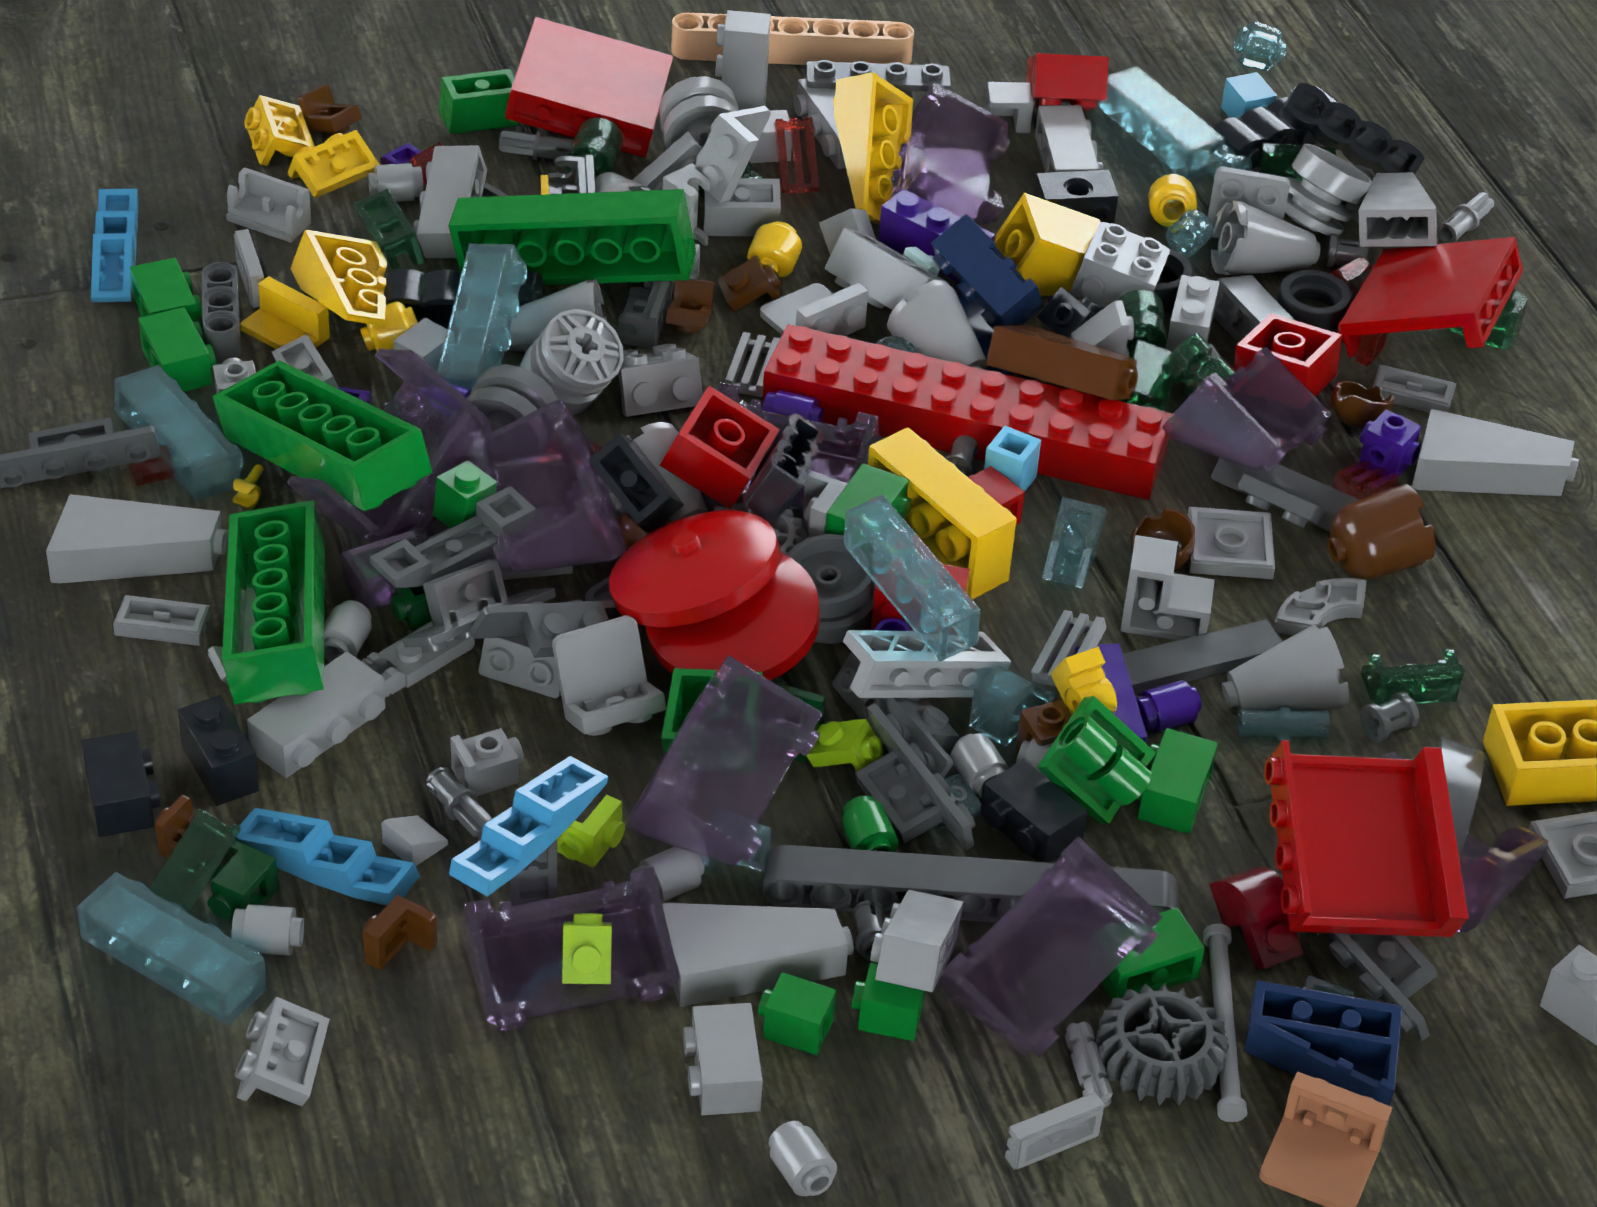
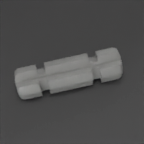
(1087, 1061)

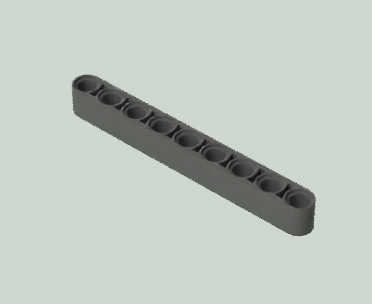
(987, 886)

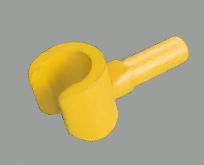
(248, 492)

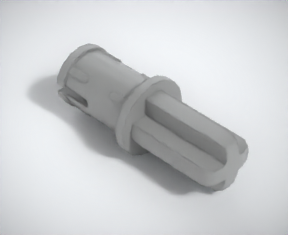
(1464, 218)

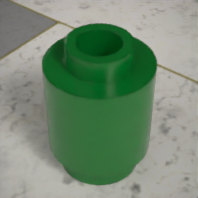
(868, 825)

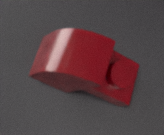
(1255, 904)

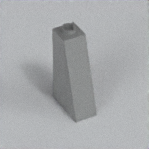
(1397, 213)
(1491, 458)
(131, 540)
(746, 948)

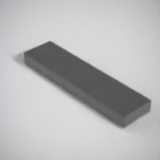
(1198, 655)

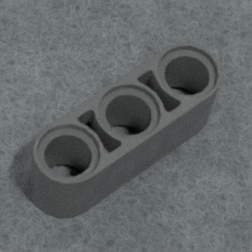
(221, 310)

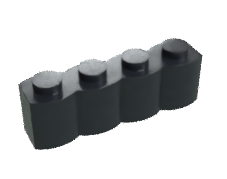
(1262, 126)
(1342, 128)
(435, 292)
(783, 468)

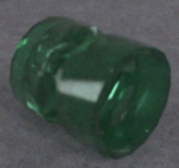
(600, 139)
(1147, 317)
(1186, 355)

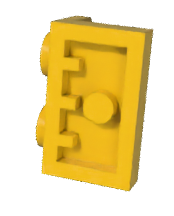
(276, 127)
(333, 164)

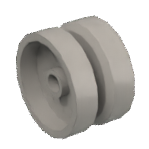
(693, 107)

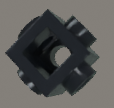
(1067, 313)

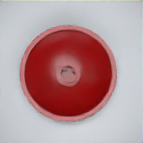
(695, 568)
(762, 633)

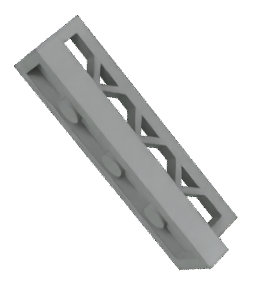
(910, 670)

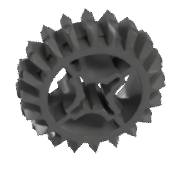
(1149, 1043)

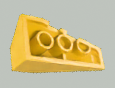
(871, 126)
(343, 275)

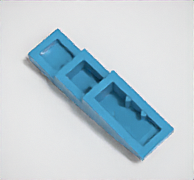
(114, 245)
(529, 827)
(331, 861)

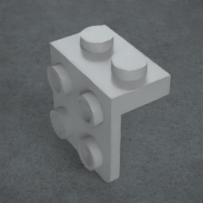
(730, 148)
(1253, 188)
(1118, 264)
(819, 309)
(659, 380)
(604, 676)

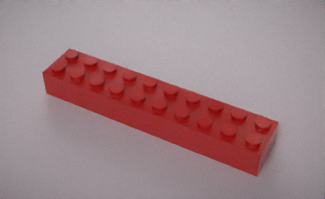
(1080, 433)

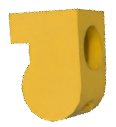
(1084, 677)

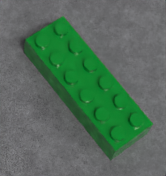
(584, 234)
(323, 434)
(274, 603)

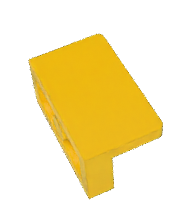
(286, 316)

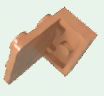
(1325, 1143)

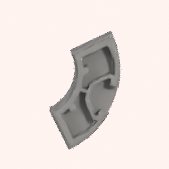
(1321, 604)

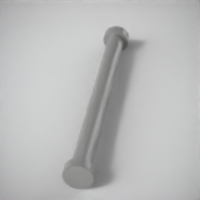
(1218, 937)

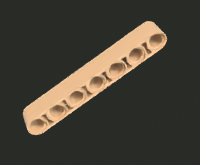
(801, 39)

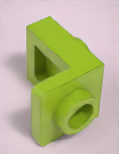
(846, 743)
(596, 835)
(587, 950)

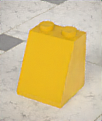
(1046, 242)

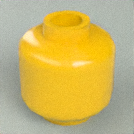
(1170, 198)
(776, 246)
(397, 321)

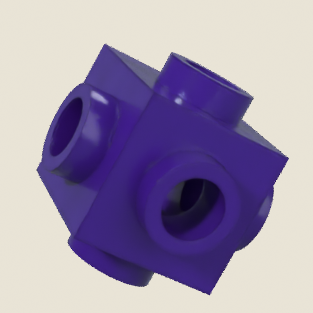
(1393, 438)

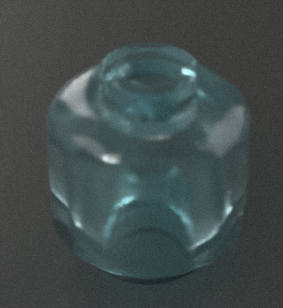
(1259, 45)

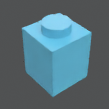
(1246, 93)
(1014, 456)

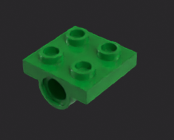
(1098, 761)

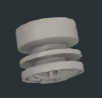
(1325, 183)
(576, 357)

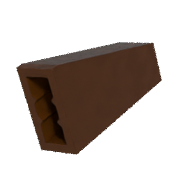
(1062, 361)

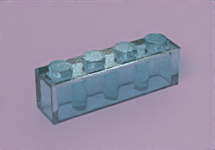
(1160, 122)
(482, 313)
(198, 450)
(911, 577)
(172, 947)

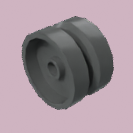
(509, 393)
(841, 585)

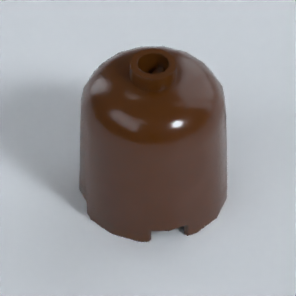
(1381, 534)

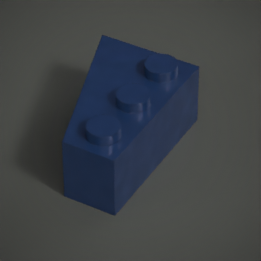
(986, 274)
(1326, 1037)

